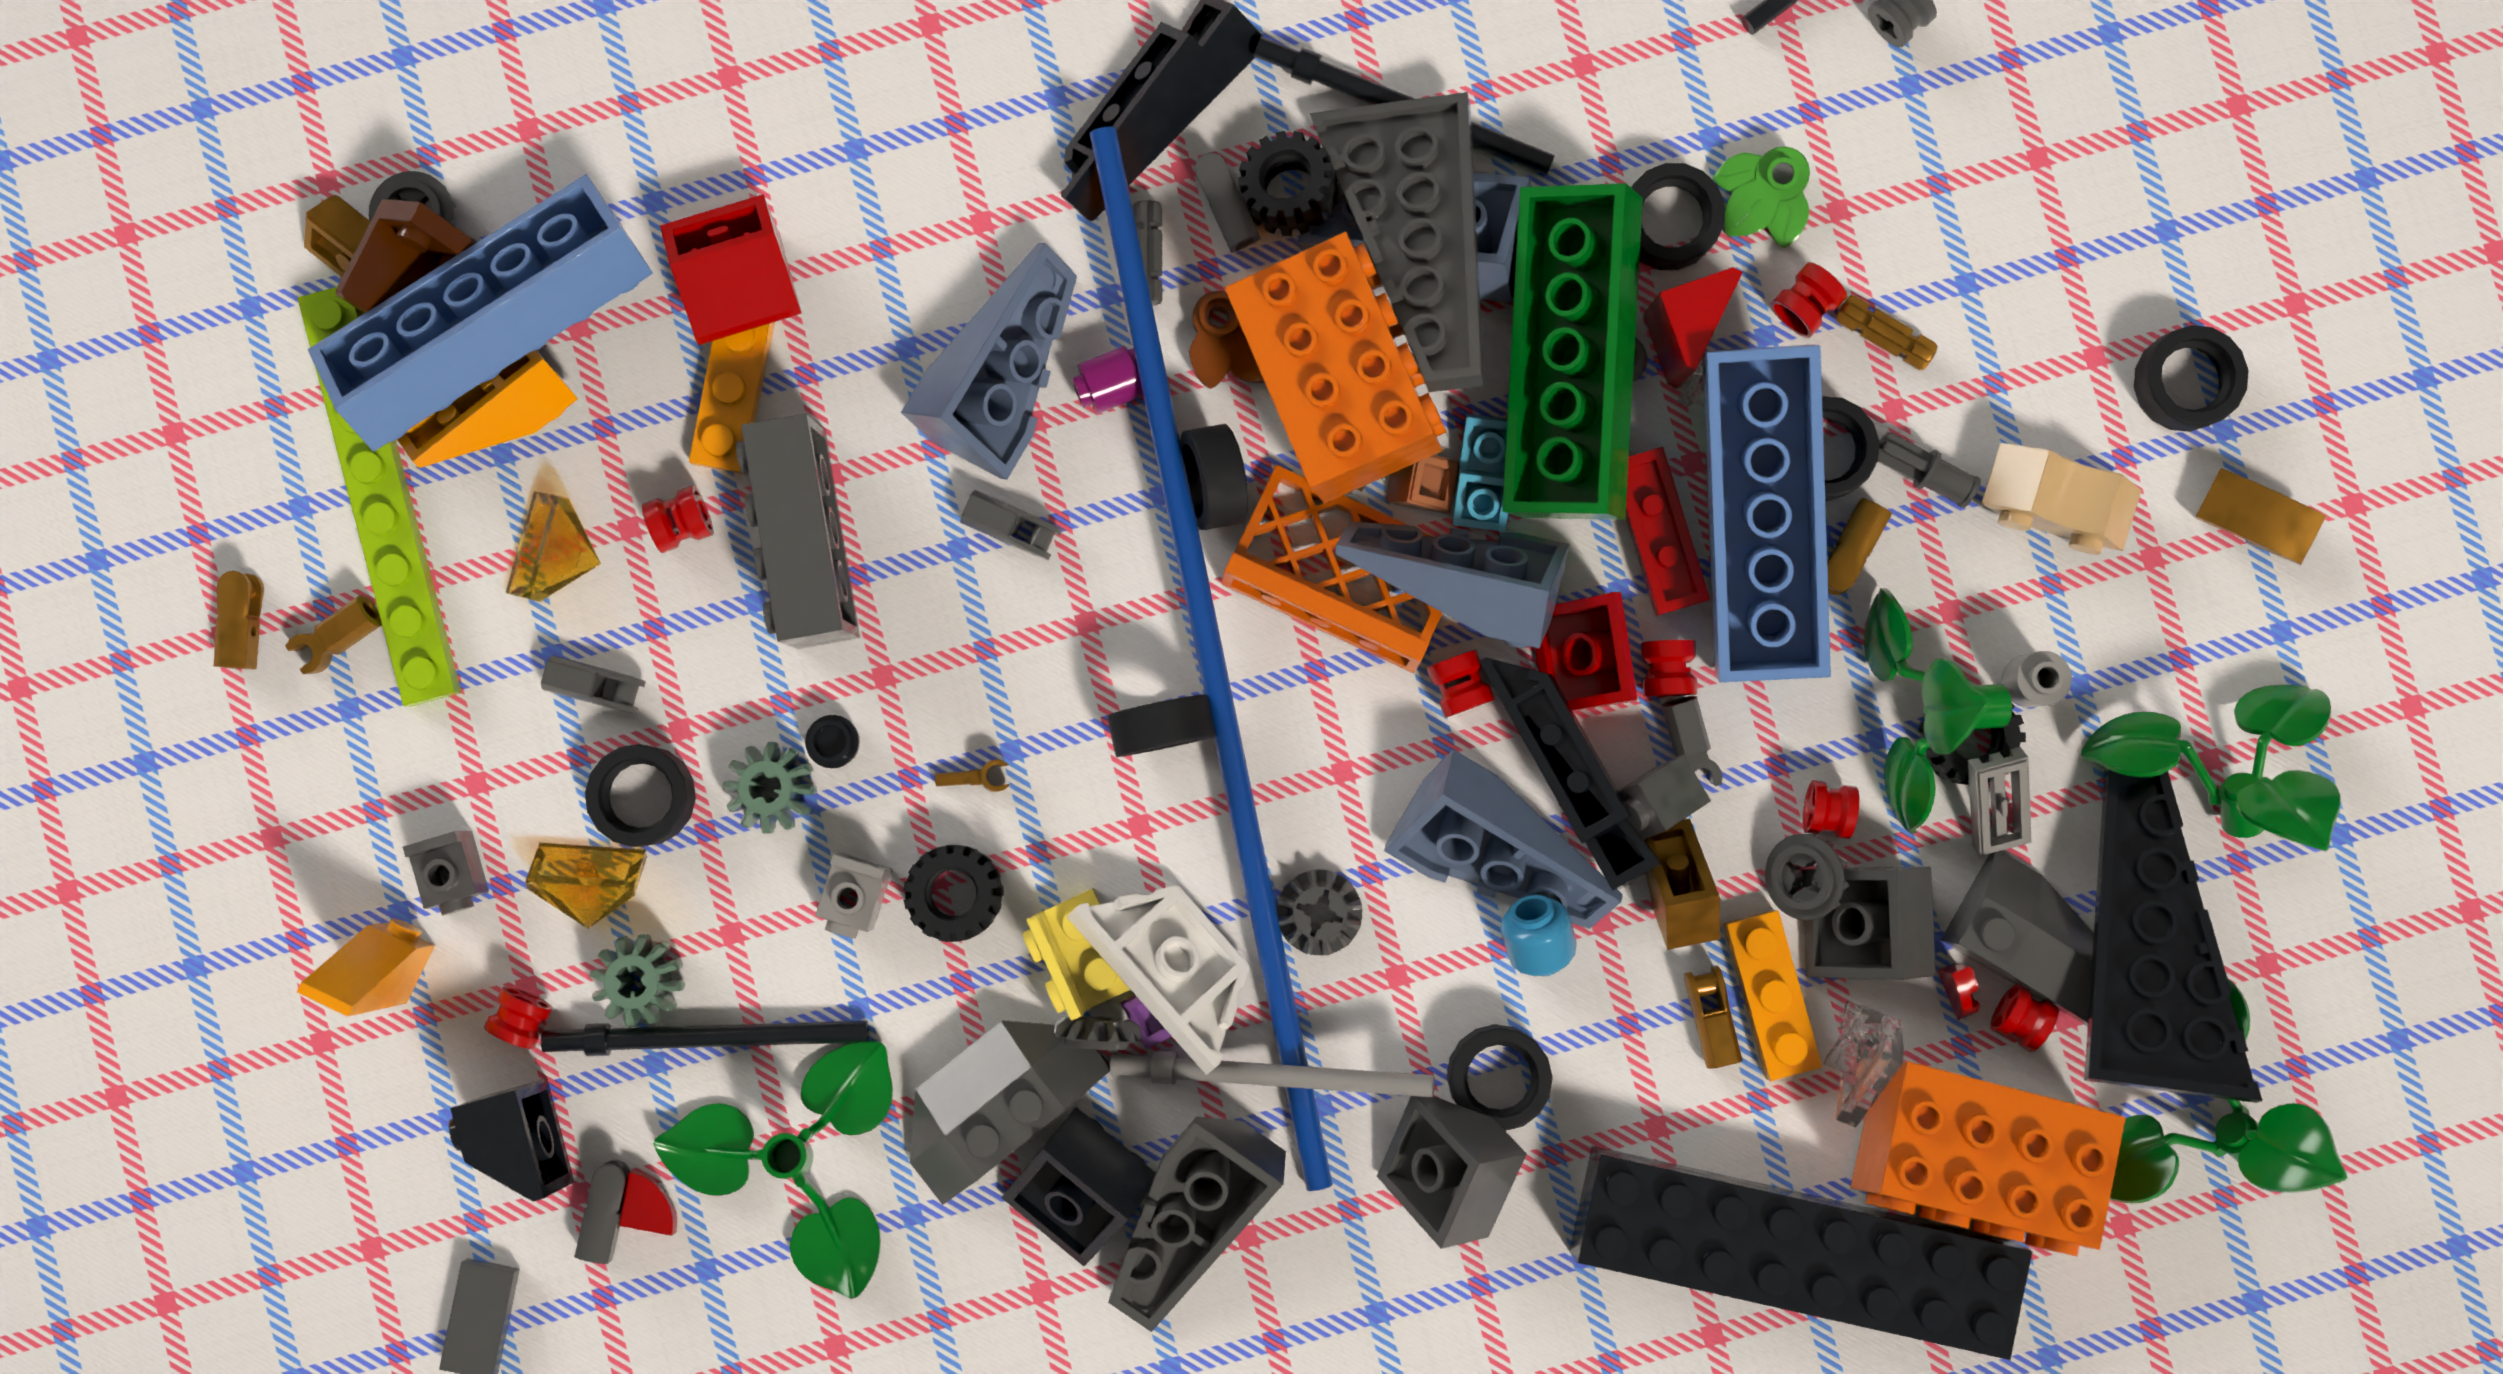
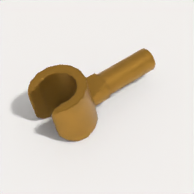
(971, 777)

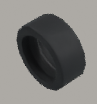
(1712, 205)
(2229, 365)
(1865, 442)
(1215, 476)
(1161, 725)
(599, 802)
(1508, 1036)

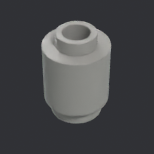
(2022, 682)

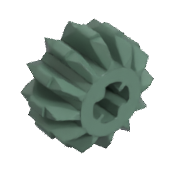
(773, 767)
(656, 978)

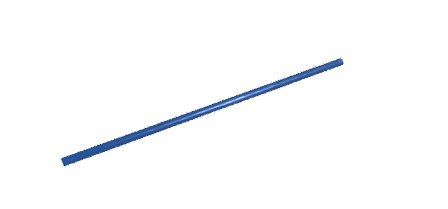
(1209, 649)

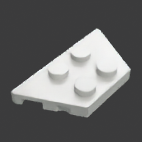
(1171, 963)

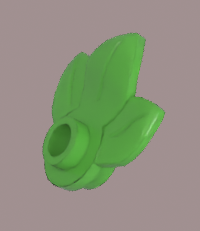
(1761, 201)

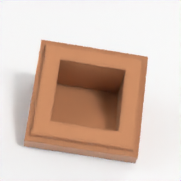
(1425, 485)

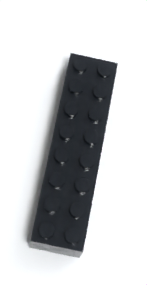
(1800, 1252)

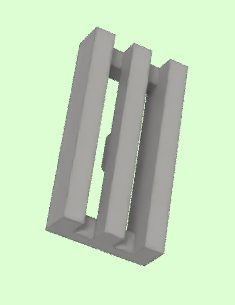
(1979, 801)

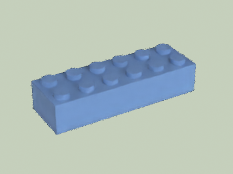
(478, 313)
(1767, 513)

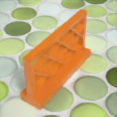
(1313, 602)

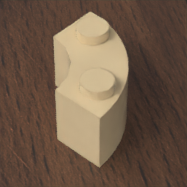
(2061, 498)

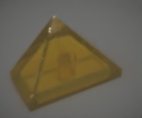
(550, 550)
(585, 879)

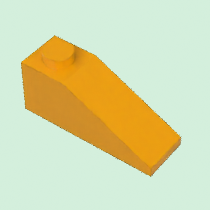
(492, 413)
(370, 970)

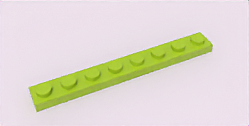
(388, 536)

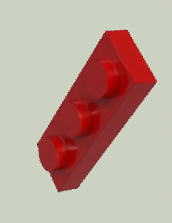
(1662, 535)

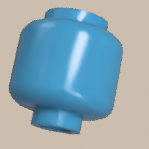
(1538, 936)

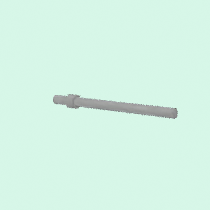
(1167, 1067)

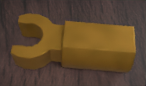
(337, 633)

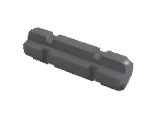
(1148, 219)

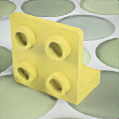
(1077, 970)

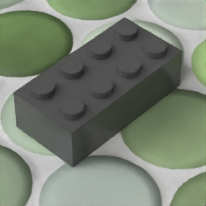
(798, 532)

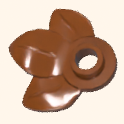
(1220, 348)

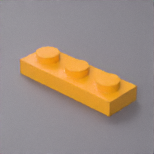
(730, 397)
(1772, 995)

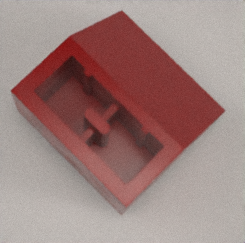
(730, 269)

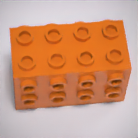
(1337, 367)
(1990, 1158)

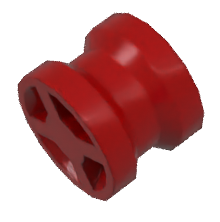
(1831, 809)
(518, 1017)
(2024, 1018)

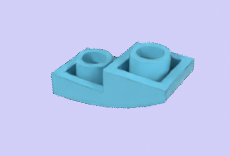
(1481, 474)

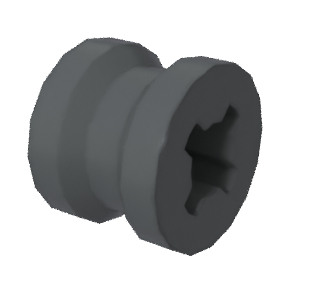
(1899, 18)

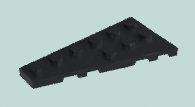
(2157, 971)

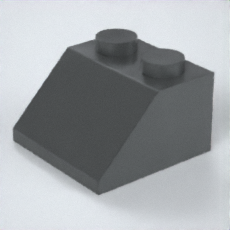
(1878, 929)
(1450, 1169)

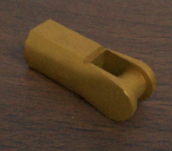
(1855, 545)
(238, 620)
(1715, 1025)

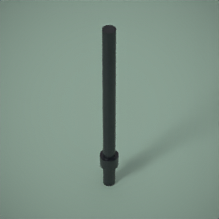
(1308, 67)
(600, 1038)

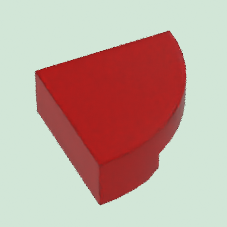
(1959, 985)
(647, 1206)

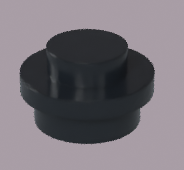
(832, 741)

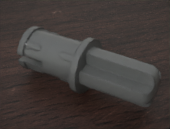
(1927, 469)

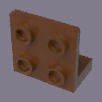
(397, 250)

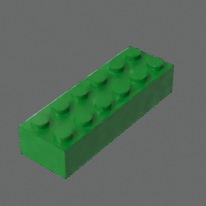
(1572, 352)

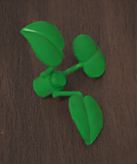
(1950, 710)
(2291, 805)
(2281, 1153)
(712, 1155)

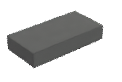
(479, 1318)

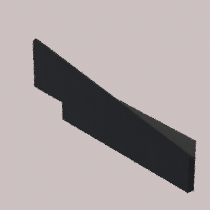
(1161, 95)
(1572, 771)

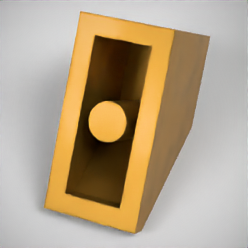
(1683, 888)

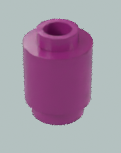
(1108, 380)

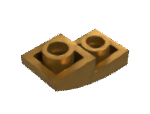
(2261, 516)

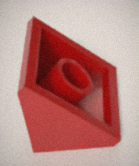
(1685, 321)
(1589, 652)

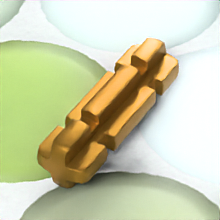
(1886, 332)

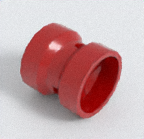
(1808, 299)
(677, 519)
(1669, 670)
(1463, 695)

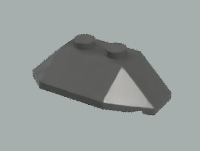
(995, 1101)

